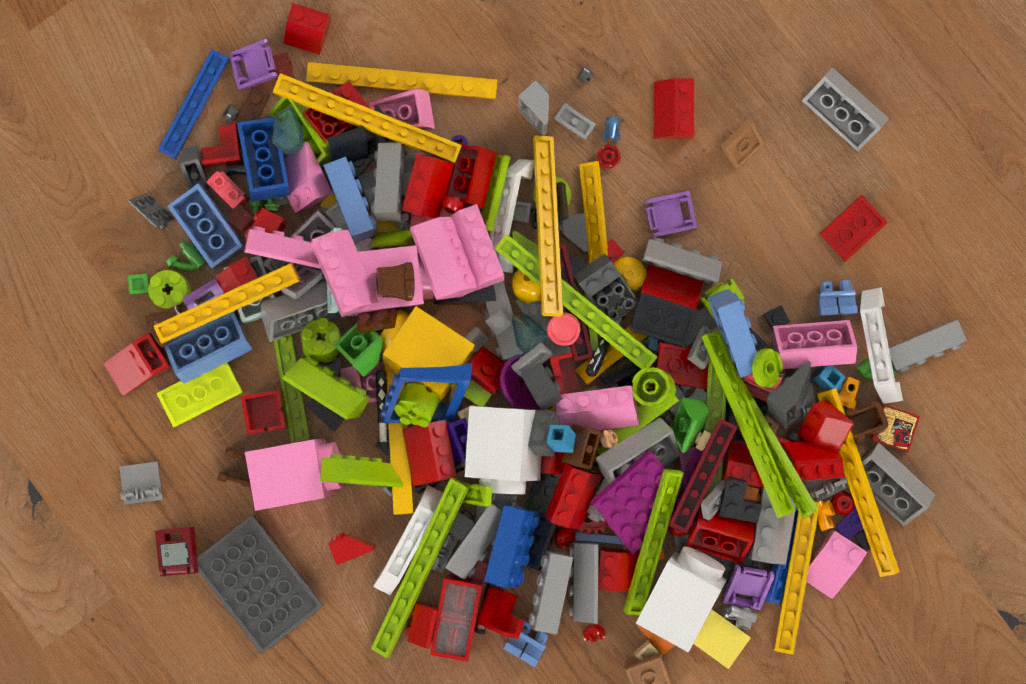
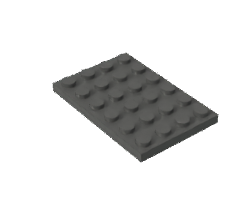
(257, 584)

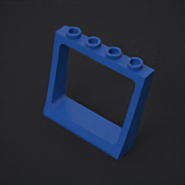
(458, 374)

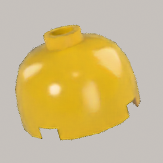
(632, 272)
(525, 288)

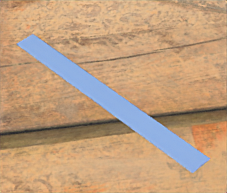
(598, 538)

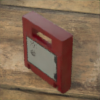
(176, 556)

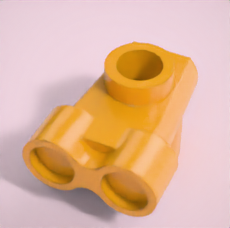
(848, 397)
(825, 511)

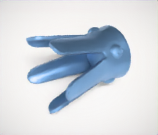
(612, 129)

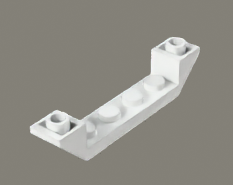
(519, 170)
(877, 346)
(409, 541)

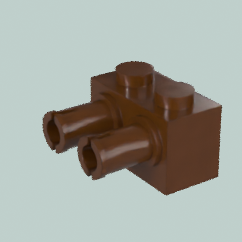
(585, 447)

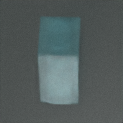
(287, 132)
(528, 333)

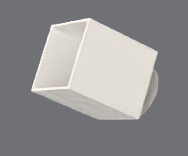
(500, 449)
(683, 597)

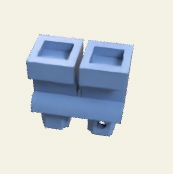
(836, 302)
(532, 649)

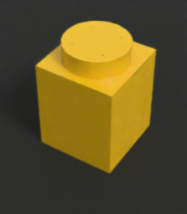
(424, 342)

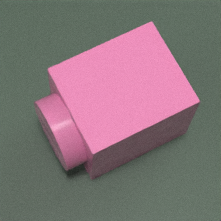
(394, 257)
(290, 473)

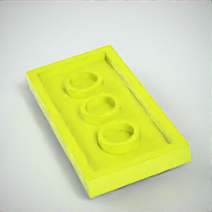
(199, 395)

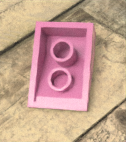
(409, 107)
(305, 179)
(834, 563)

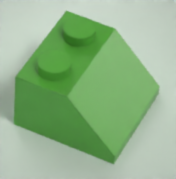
(360, 349)
(689, 422)

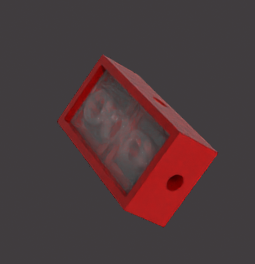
(456, 618)

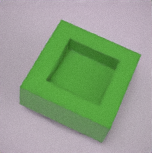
(138, 284)

